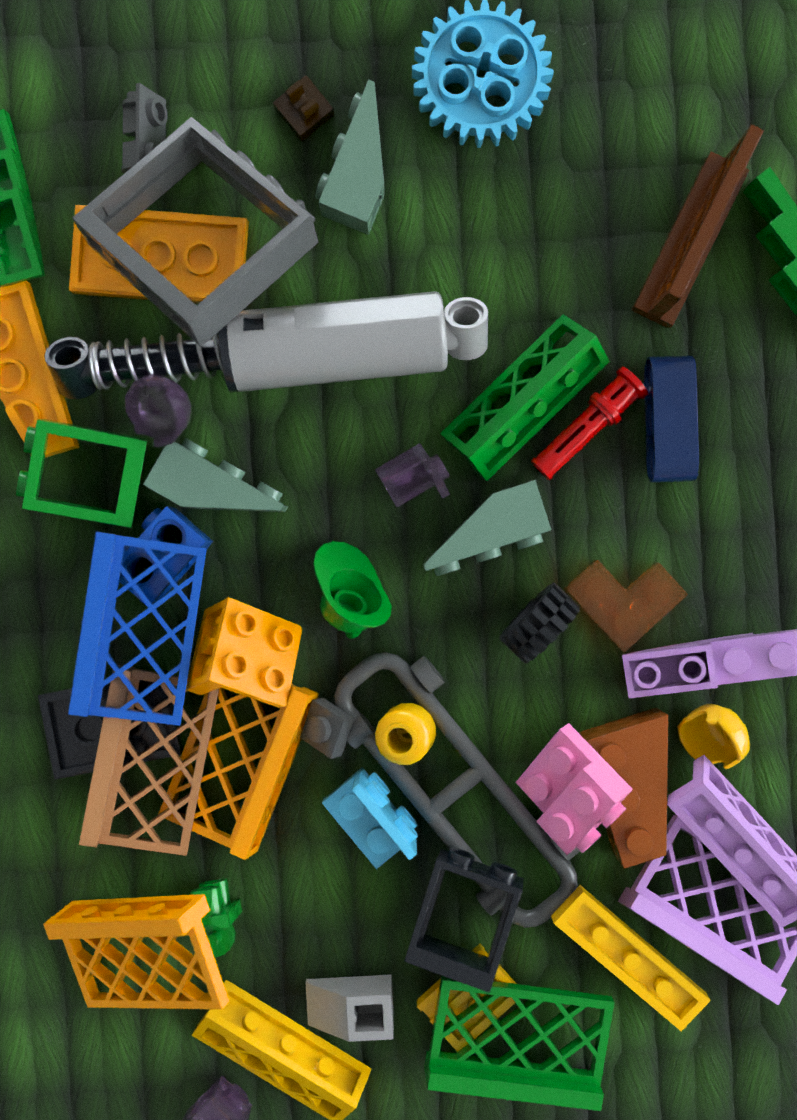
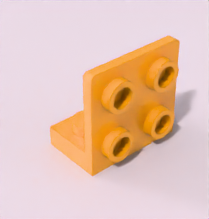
(245, 653)

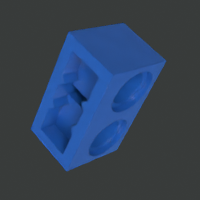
(177, 566)

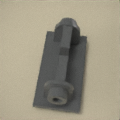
(144, 118)

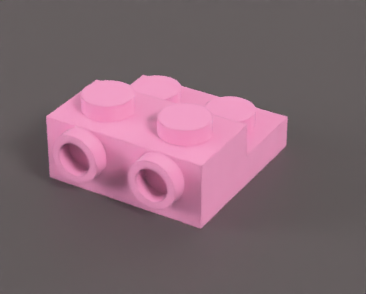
(573, 790)

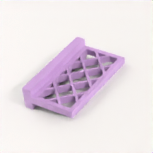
(698, 937)

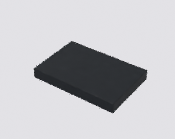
(75, 738)

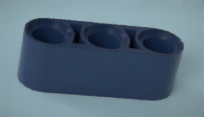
(671, 419)

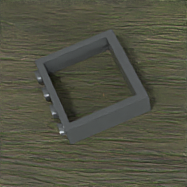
(152, 178)

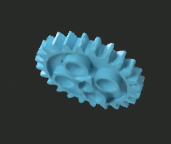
(493, 36)

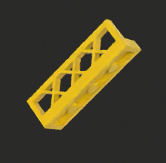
(284, 1054)

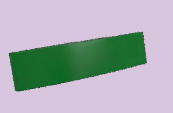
(18, 230)
(780, 234)

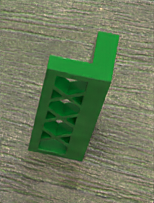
(531, 400)

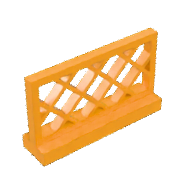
(266, 779)
(129, 922)

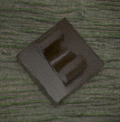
(303, 108)

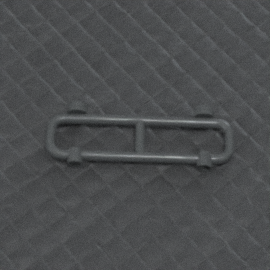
(421, 681)

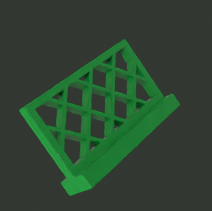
(520, 1079)

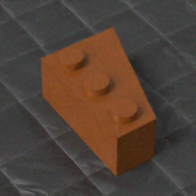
(639, 754)

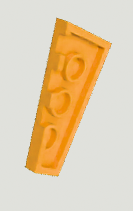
(24, 376)

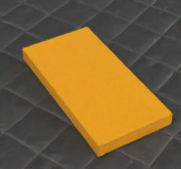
(186, 248)

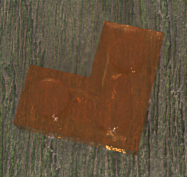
(628, 612)

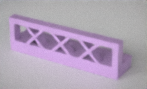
(739, 839)

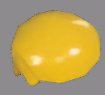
(716, 734)

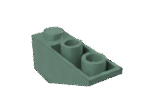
(356, 181)
(197, 483)
(500, 520)

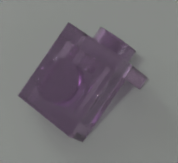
(412, 475)

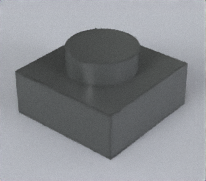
(327, 728)

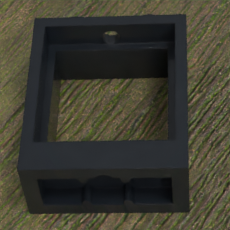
(451, 959)

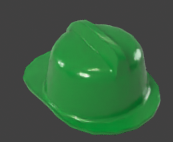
(350, 589)

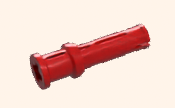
(602, 410)

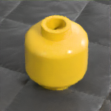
(393, 735)

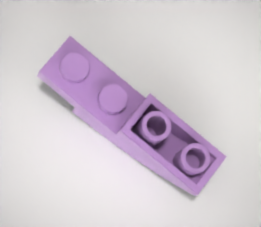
(710, 663)

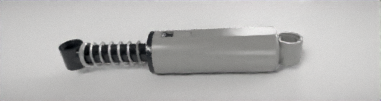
(291, 346)

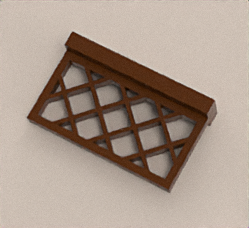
(695, 231)

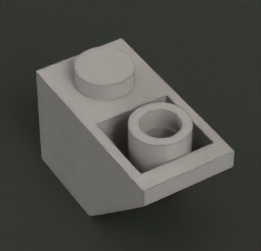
(352, 1007)

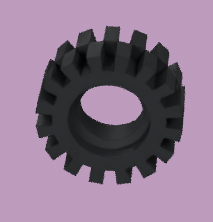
(539, 623)

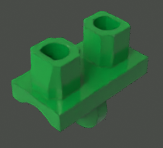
(221, 915)

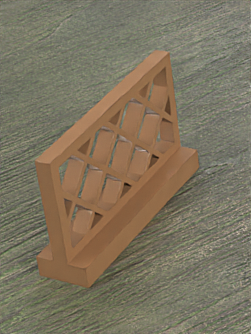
(109, 768)

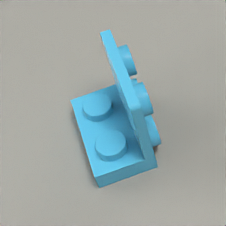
(371, 818)

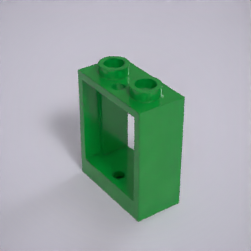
(29, 481)

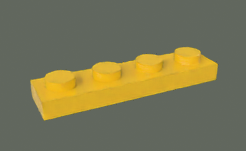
(630, 958)

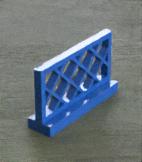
(98, 624)

